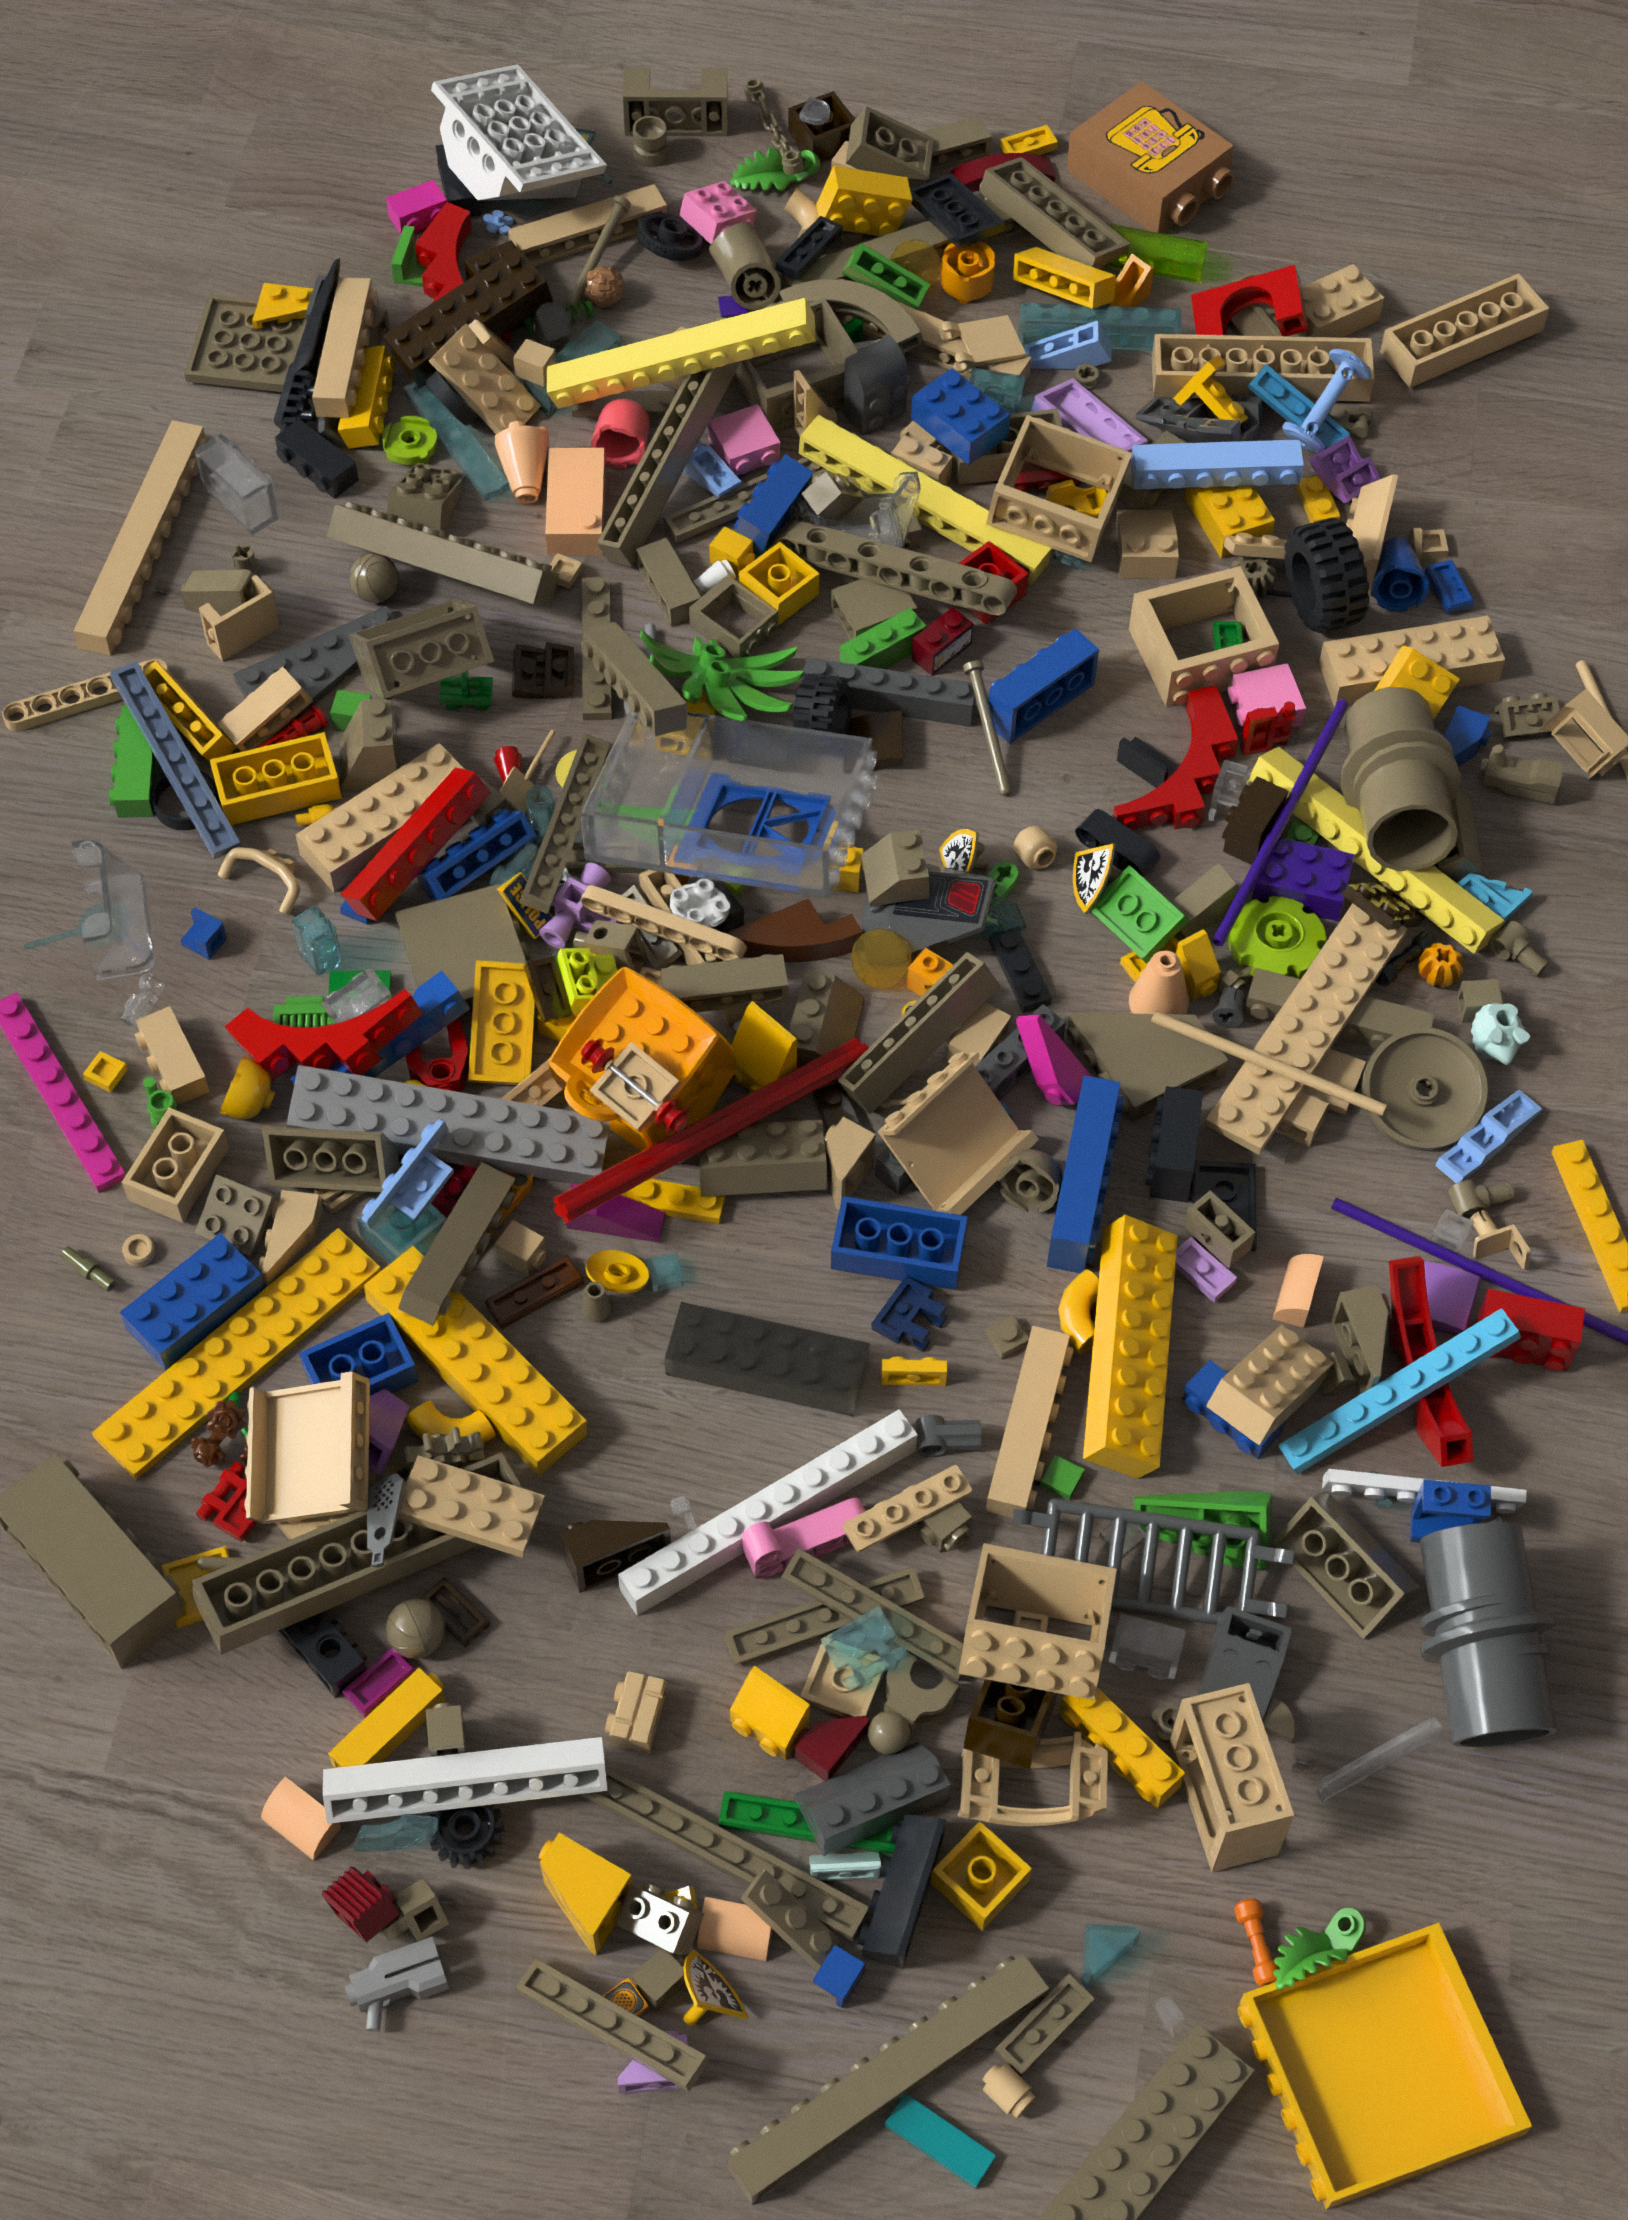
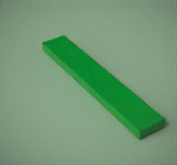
(784, 1820)

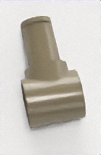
(1514, 944)
(1469, 1198)

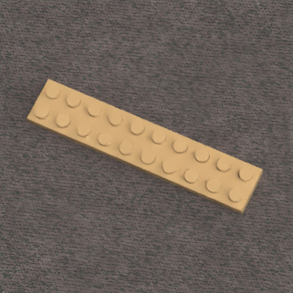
(1305, 1028)

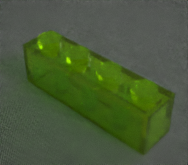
(1167, 254)

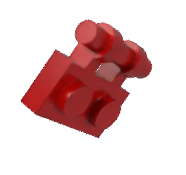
(1267, 727)
(231, 1515)

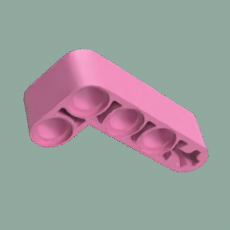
(816, 1534)

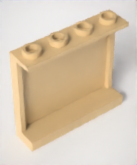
(308, 1450)

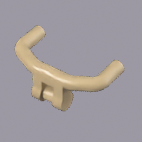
(271, 860)

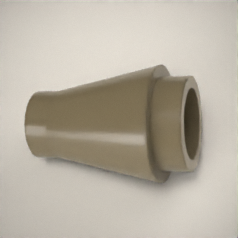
(596, 1304)

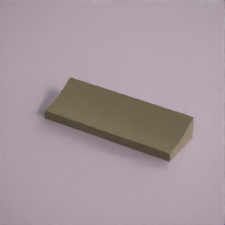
(1051, 214)

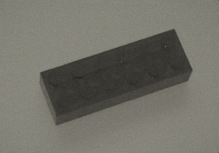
(767, 1359)

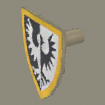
(962, 851)
(1091, 874)

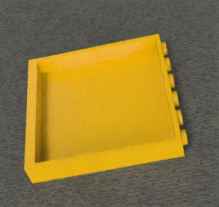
(1383, 2066)

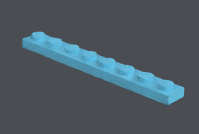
(1399, 1391)

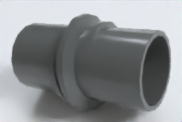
(1487, 1635)

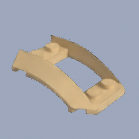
(1087, 1784)

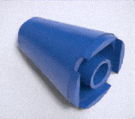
(1399, 577)

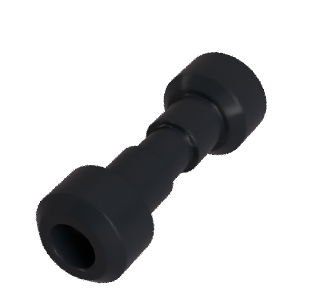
(1411, 953)

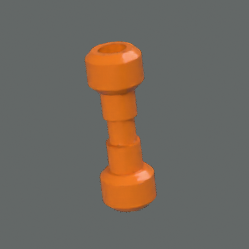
(1250, 1913)

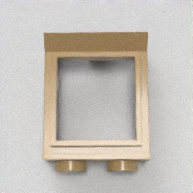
(1597, 725)

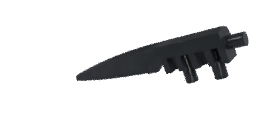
(303, 371)

